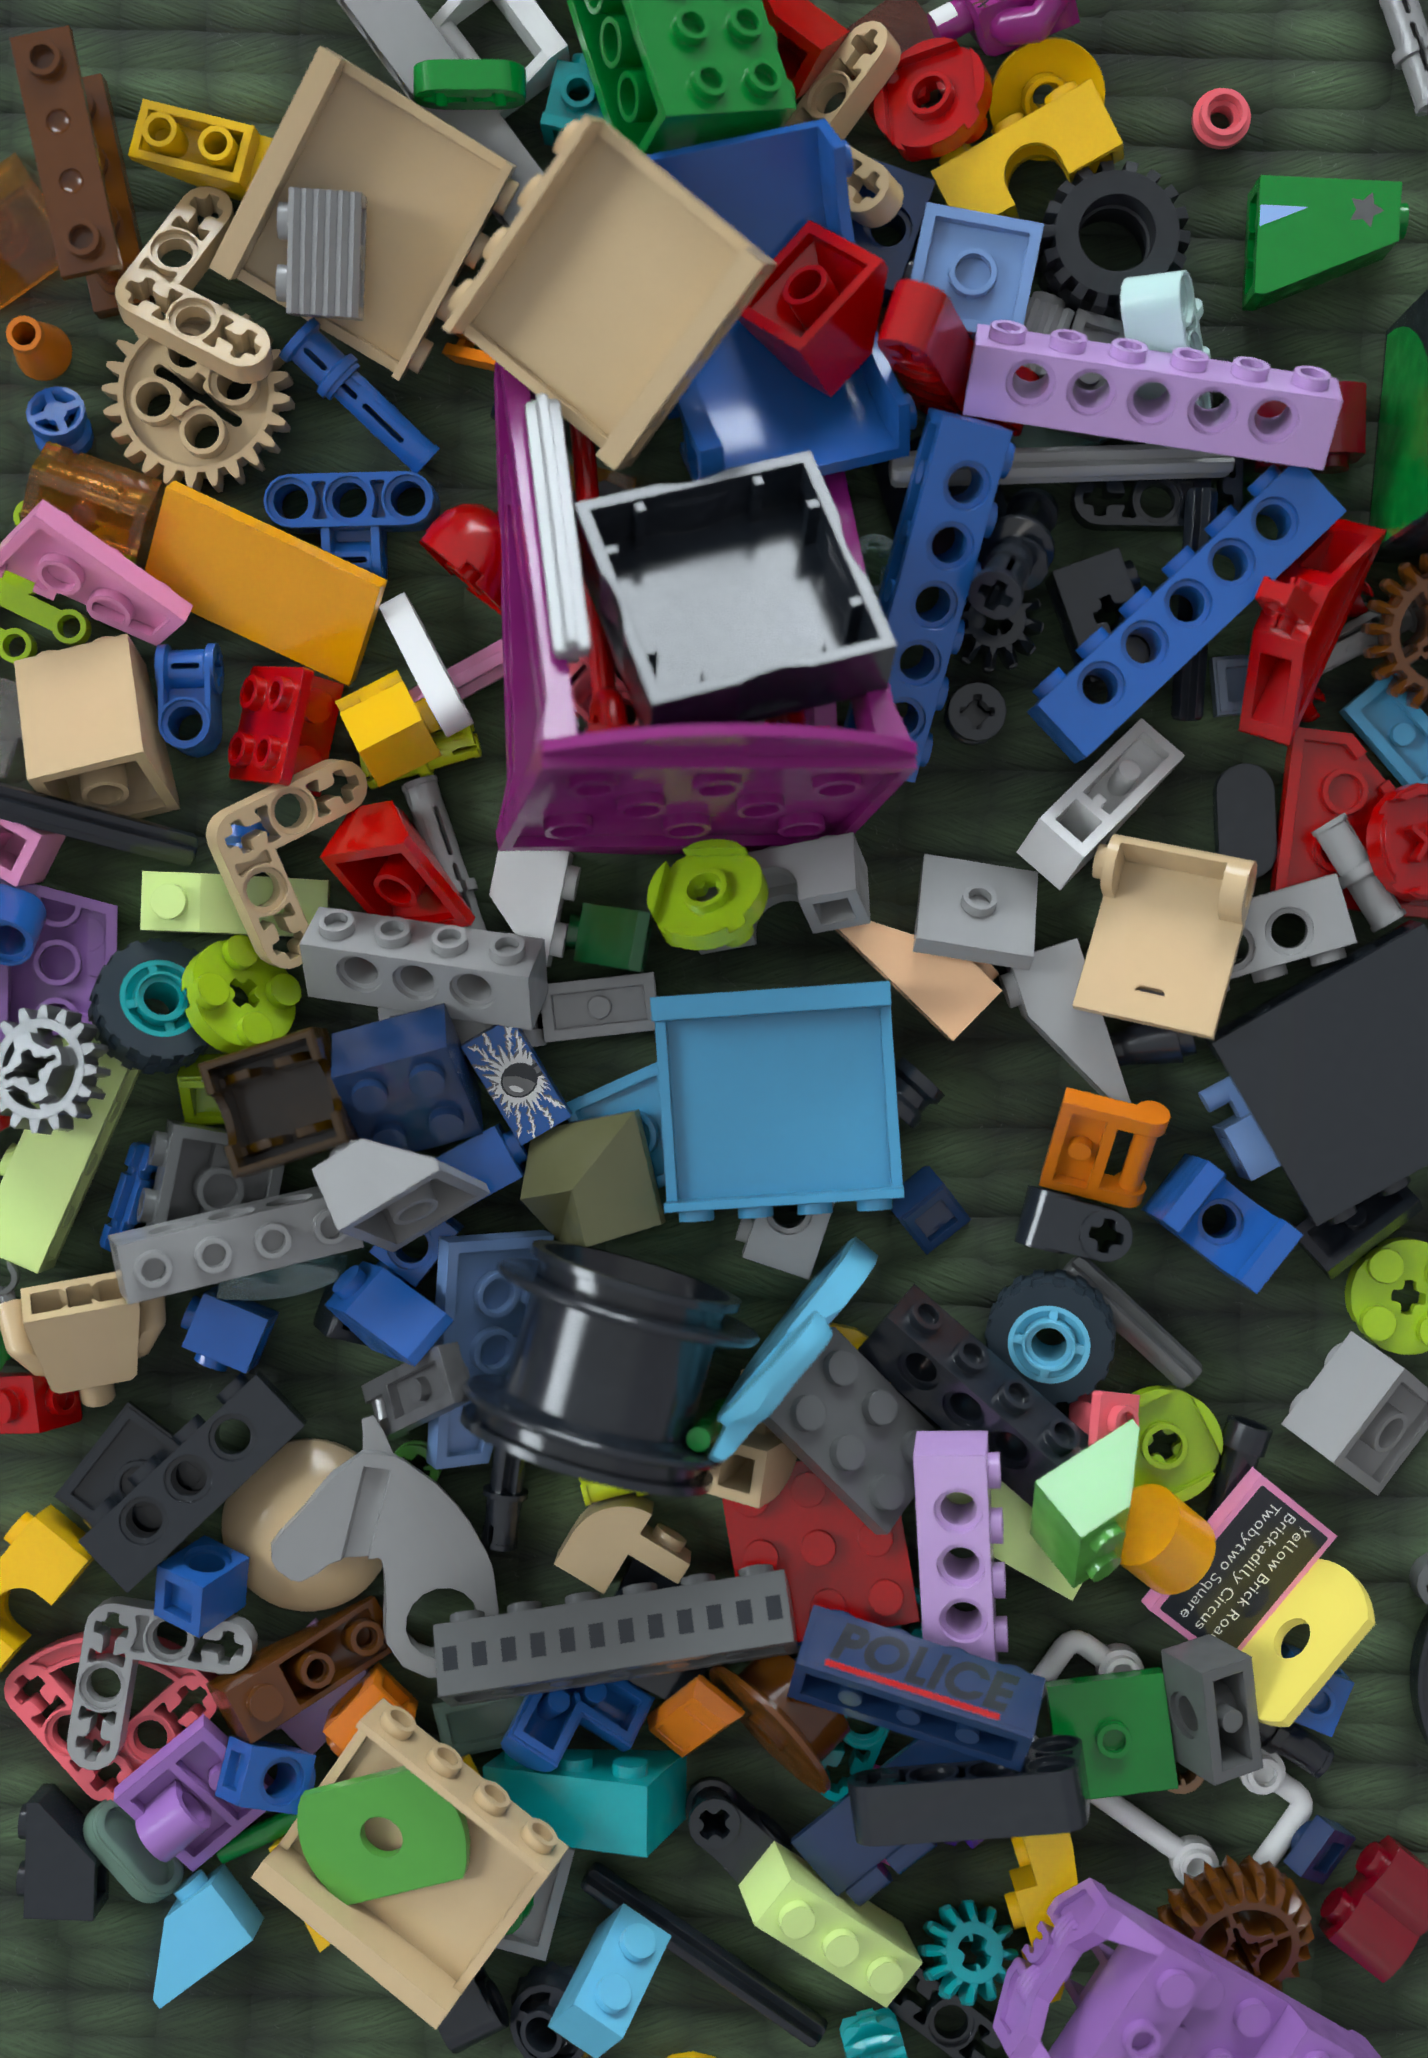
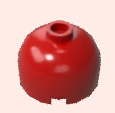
(469, 545)

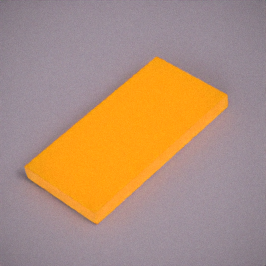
(265, 583)

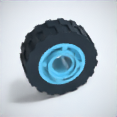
(1057, 1303)

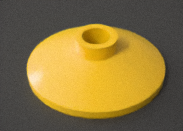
(1038, 64)

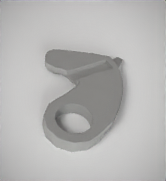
(392, 1513)

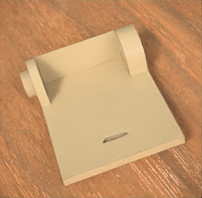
(1168, 928)

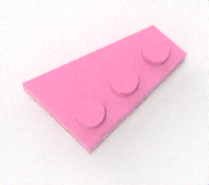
(77, 564)

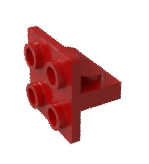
(283, 724)

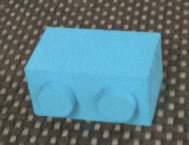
(609, 1981)

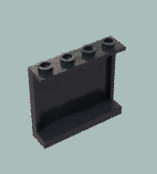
(1341, 1074)

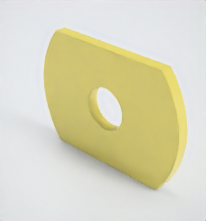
(1338, 1620)

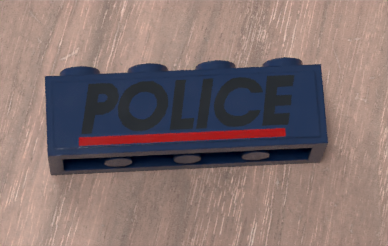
(917, 1687)

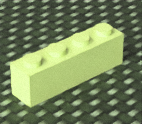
(52, 1173)

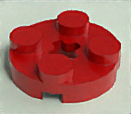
(951, 122)

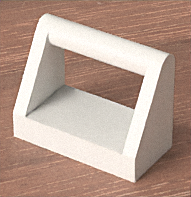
(529, 24)

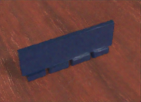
(846, 1865)

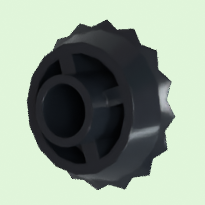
(533, 2008)

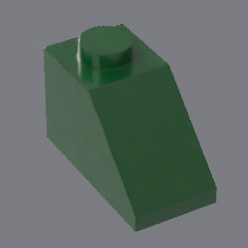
(610, 936)

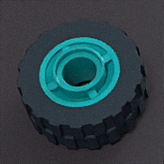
(126, 1024)

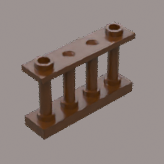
(78, 164)

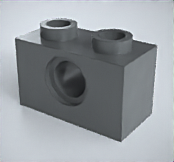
(1212, 1709)

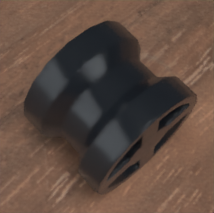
(964, 725)
(913, 1092)

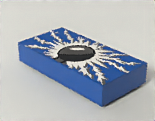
(516, 1081)

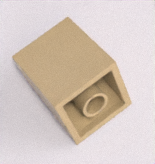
(95, 728)

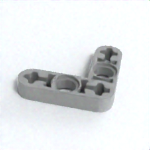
(137, 1644)

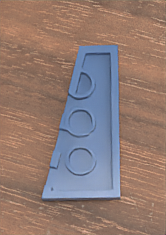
(485, 1325)

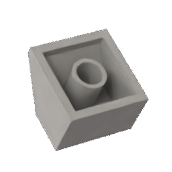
(391, 1192)
(1361, 1412)

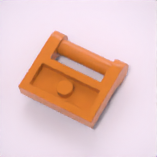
(1085, 1140)

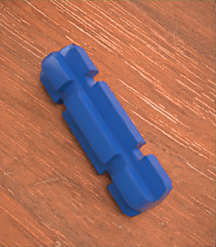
(128, 1192)

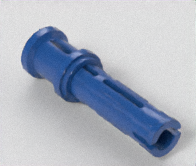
(334, 370)

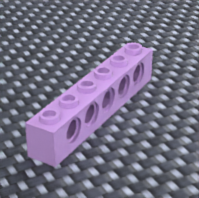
(1055, 401)
(945, 1465)

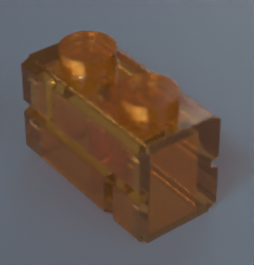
(96, 494)

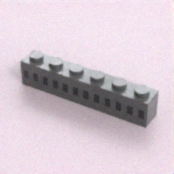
(614, 1636)

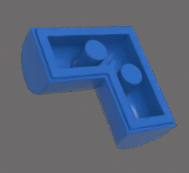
(549, 1720)

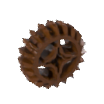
(1398, 659)
(1254, 1903)

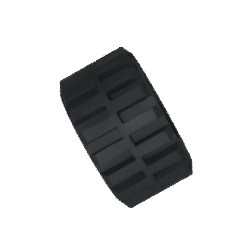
(1112, 197)

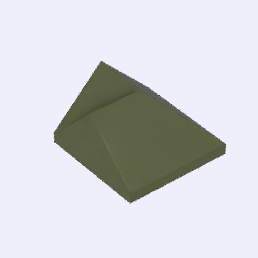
(593, 1179)

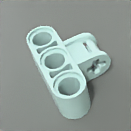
(1164, 317)

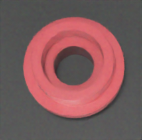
(1229, 104)

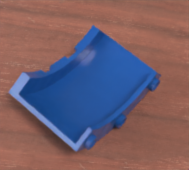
(745, 399)

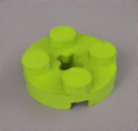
(715, 922)
(212, 1010)
(1370, 1295)
(1194, 1453)

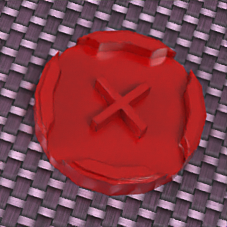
(1400, 842)

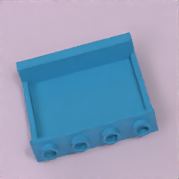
(778, 1100)

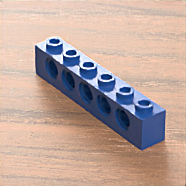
(944, 446)
(1301, 513)

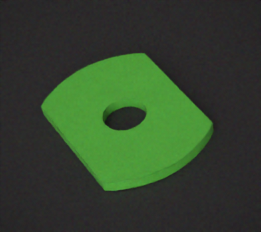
(355, 1870)

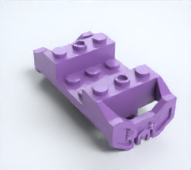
(1151, 1994)

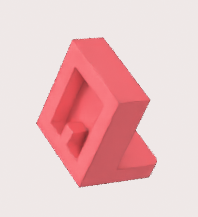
(1103, 1412)

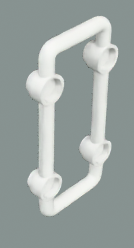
(1190, 1851)

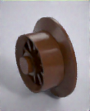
(787, 1728)

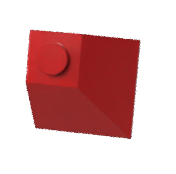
(819, 307)
(393, 868)

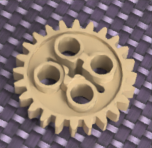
(169, 439)

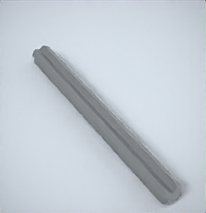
(1090, 465)

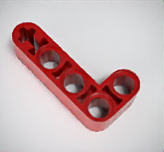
(932, 349)

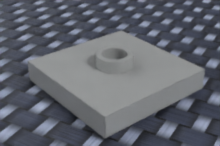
(976, 912)

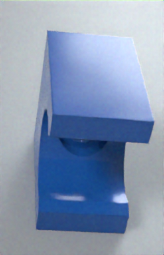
(1248, 1244)

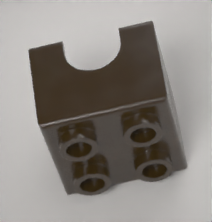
(278, 1102)

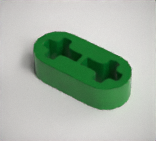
(469, 84)

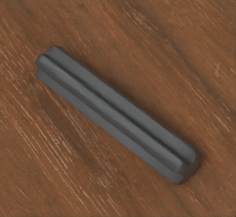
(1139, 1327)

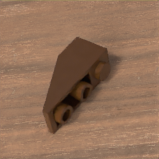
(300, 1670)

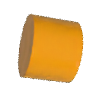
(1166, 1541)

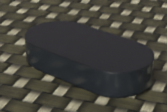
(1245, 815)

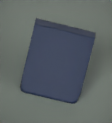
(928, 1210)

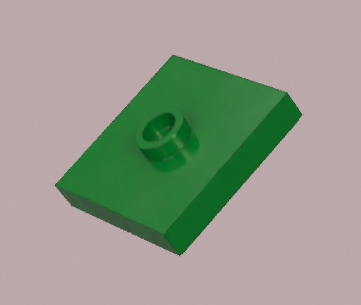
(1121, 1729)

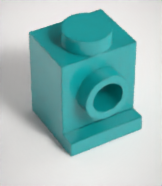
(560, 107)

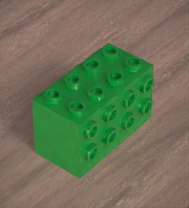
(683, 69)

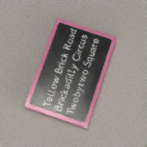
(1259, 1558)

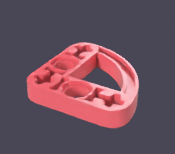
(66, 1651)

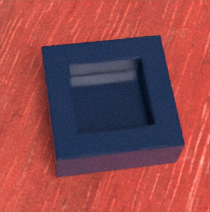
(1318, 1848)

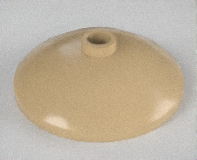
(267, 1503)

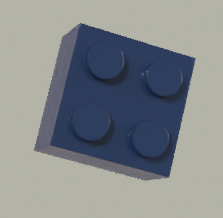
(407, 1081)

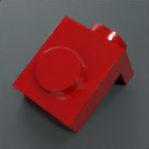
(32, 1407)

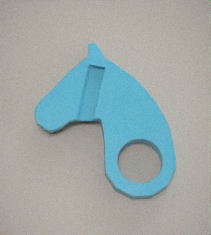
(791, 1346)

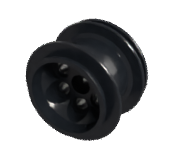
(607, 1369)

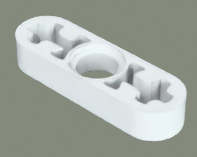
(426, 664)

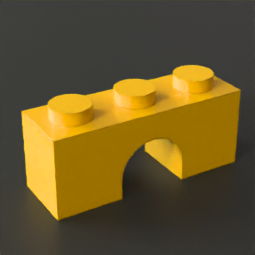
(1067, 130)
(40, 1558)

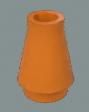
(39, 348)

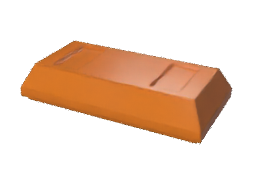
(693, 1716)

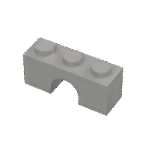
(820, 874)

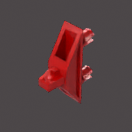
(1300, 628)

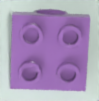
(176, 1798)

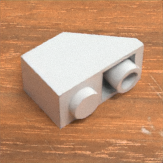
(531, 894)

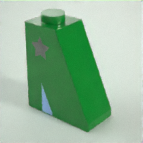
(1315, 231)

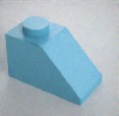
(203, 1930)

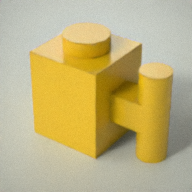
(389, 728)

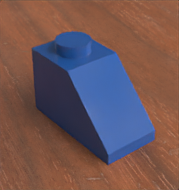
(387, 1313)

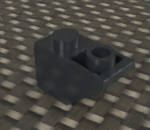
(59, 1870)

